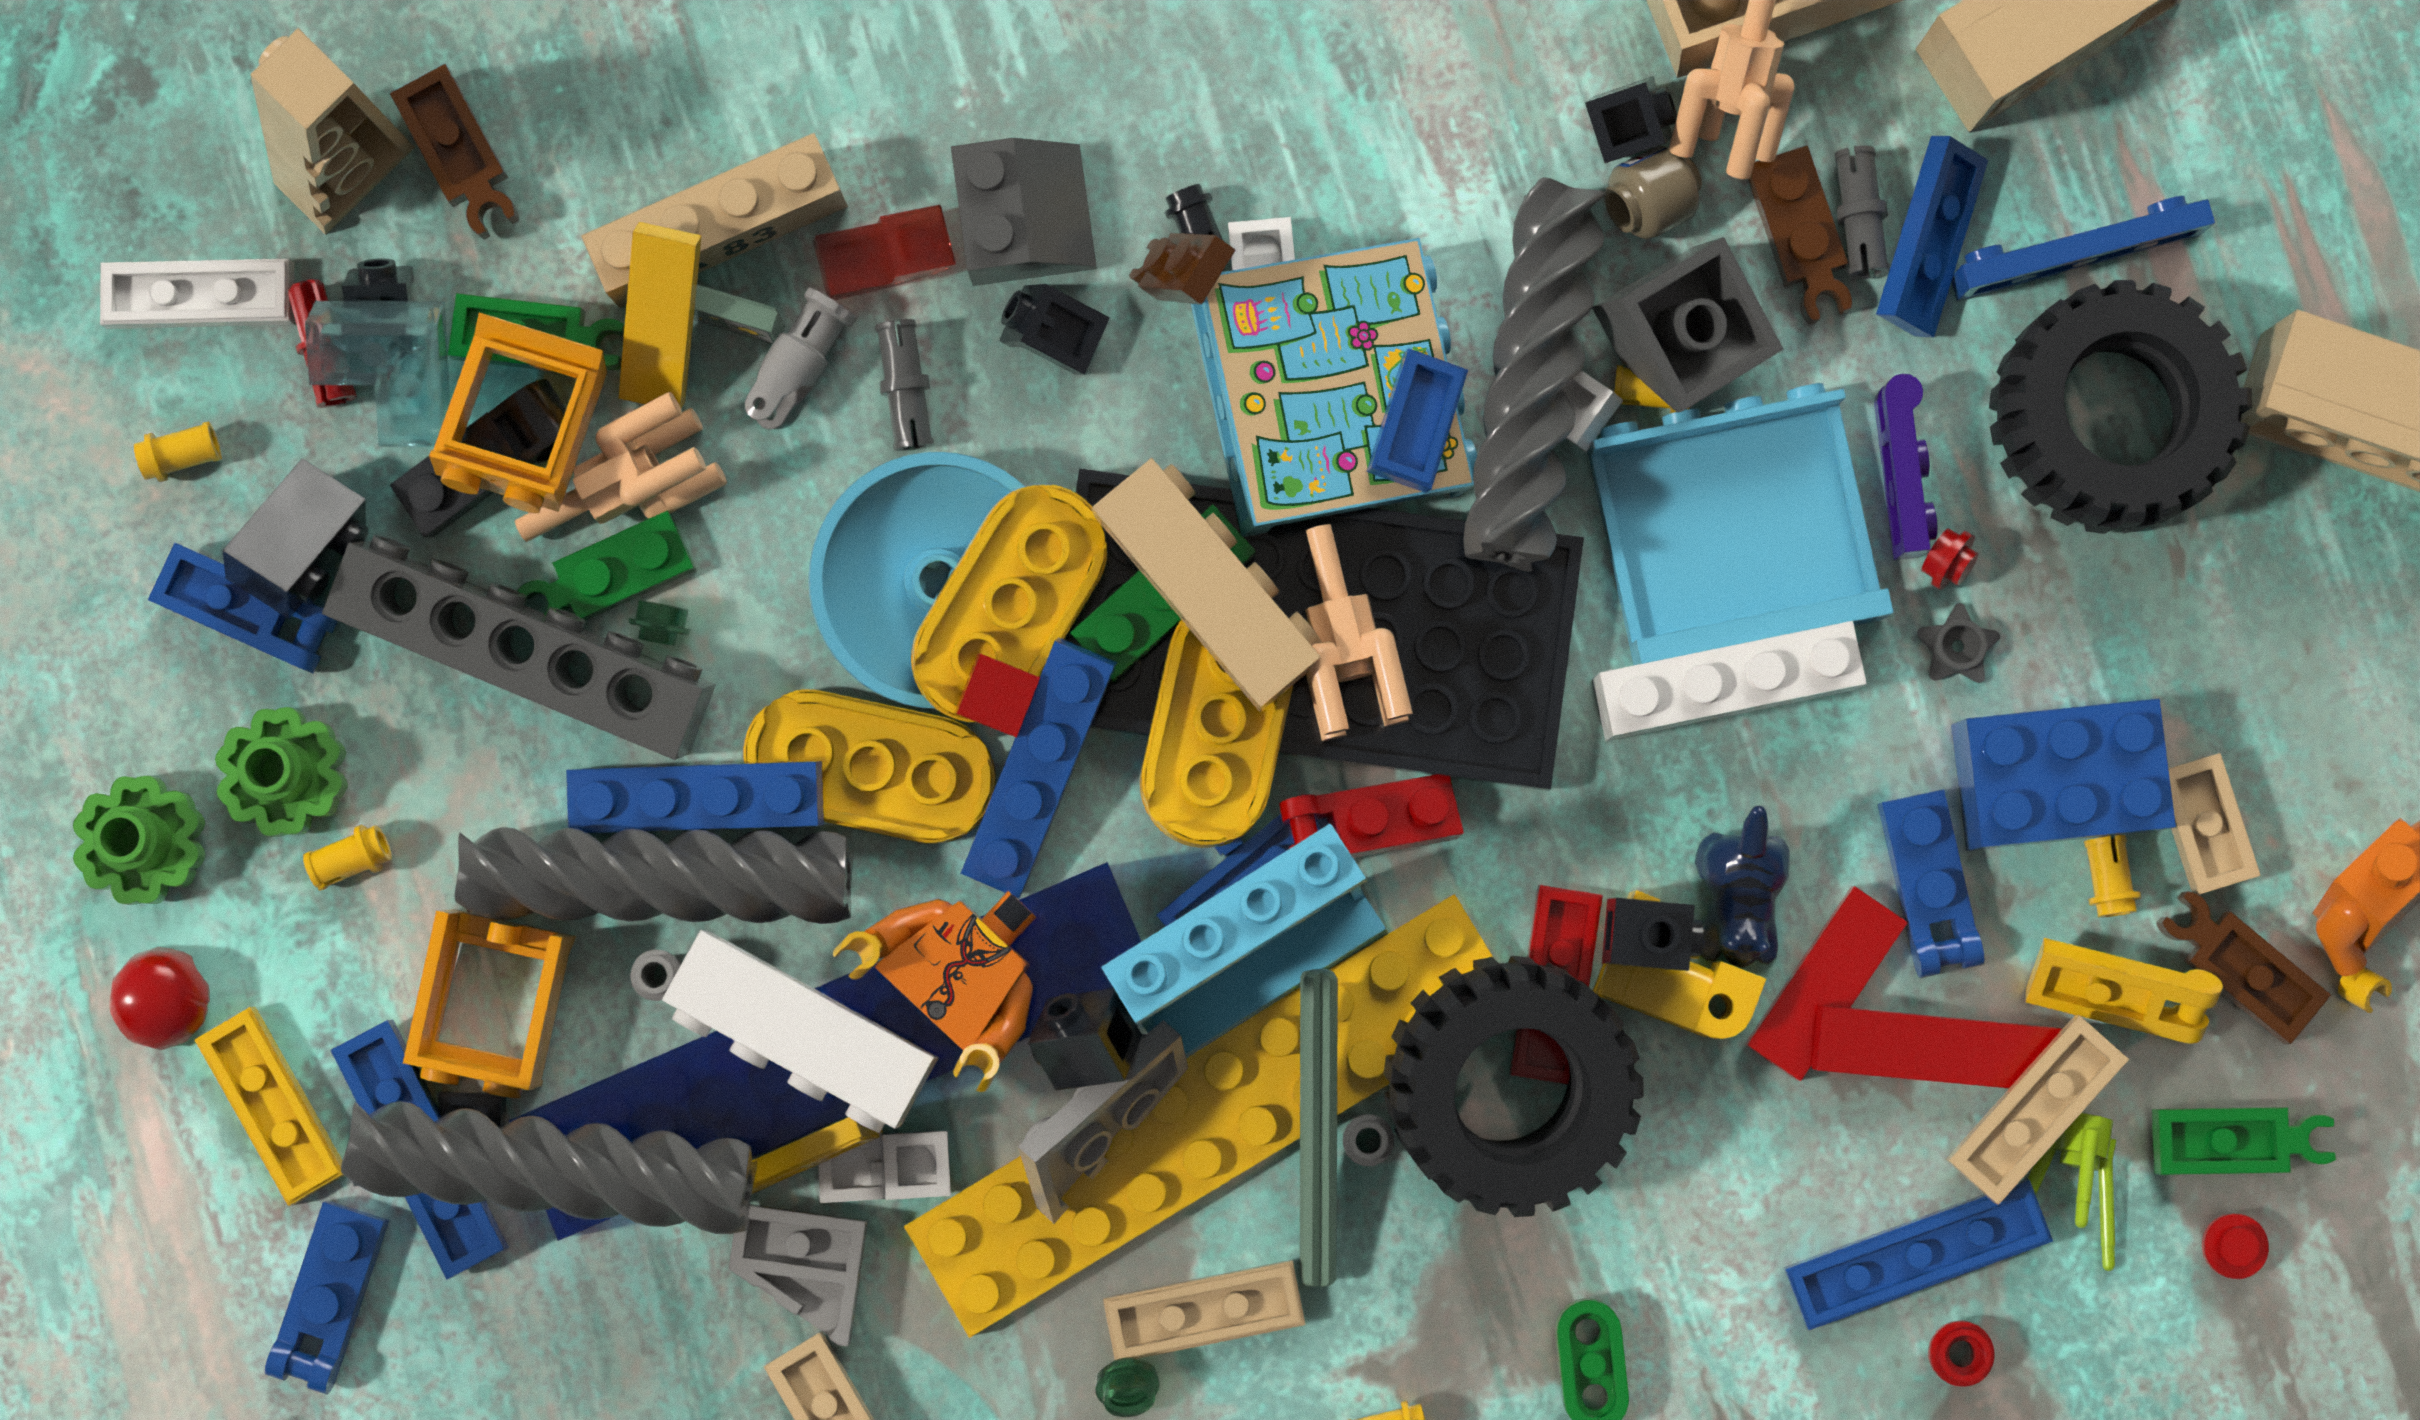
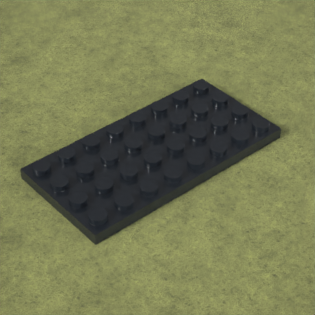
(1472, 637)

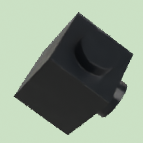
(1631, 118)
(1651, 934)
(1084, 1039)

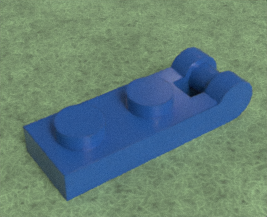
(198, 590)
(1930, 881)
(327, 1295)

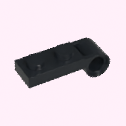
(516, 428)

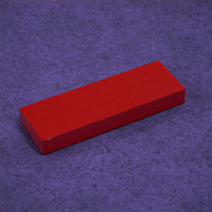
(1564, 936)
(1828, 975)

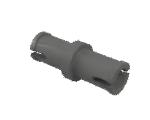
(1862, 212)
(904, 384)

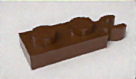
(454, 145)
(1800, 228)
(1182, 267)
(2250, 969)

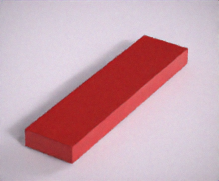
(1925, 1046)

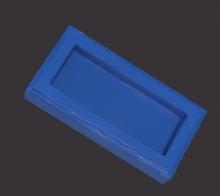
(1417, 420)

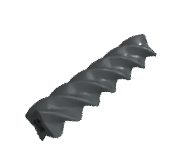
(1532, 362)
(641, 877)
(537, 1167)

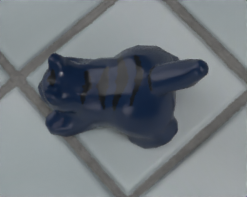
(1743, 881)

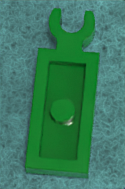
(549, 318)
(617, 568)
(2233, 1140)

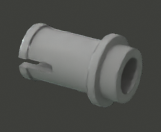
(643, 973)

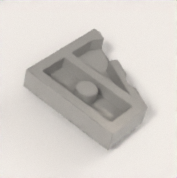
(805, 1264)

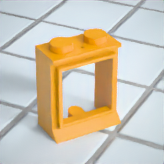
(521, 483)
(447, 1061)

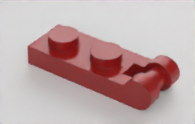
(1380, 815)

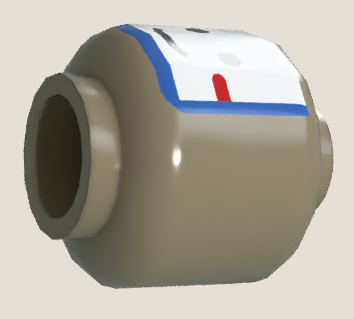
(1653, 193)

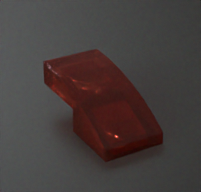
(884, 253)

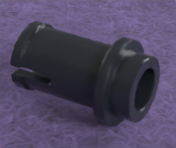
(1191, 211)

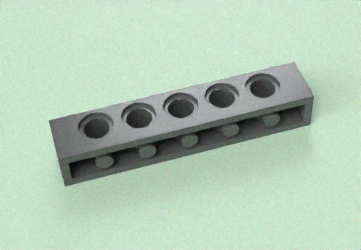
(366, 600)

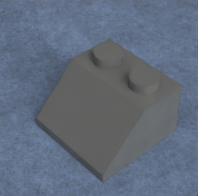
(1022, 209)
(1689, 325)

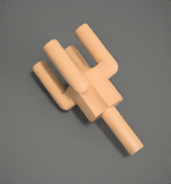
(1741, 83)
(630, 473)
(1349, 646)

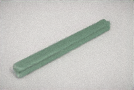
(1318, 1126)

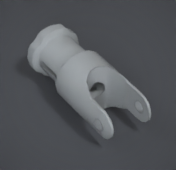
(797, 359)

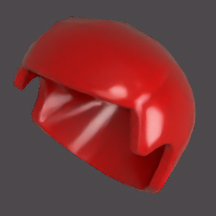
(159, 998)

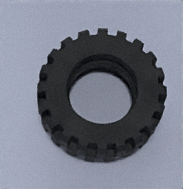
(2177, 350)
(1563, 1150)

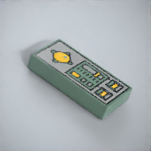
(737, 314)

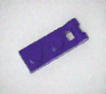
(1903, 467)

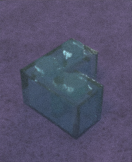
(387, 346)

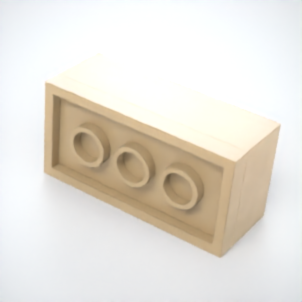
(2005, 50)
(2338, 396)

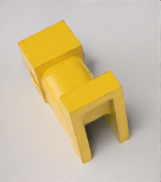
(1684, 995)

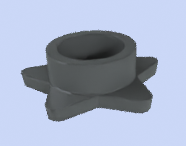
(1975, 643)

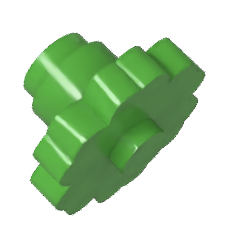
(281, 772)
(139, 840)

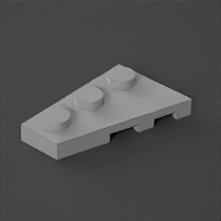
(1083, 1130)

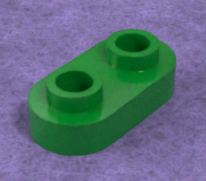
(1591, 1362)

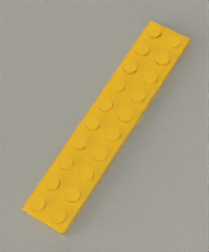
(1216, 1121)

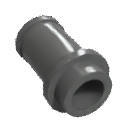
(1376, 1155)

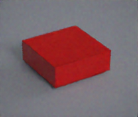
(997, 695)

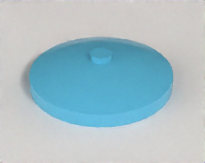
(889, 556)

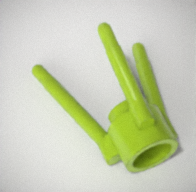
(2090, 1148)

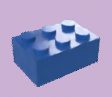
(2063, 774)

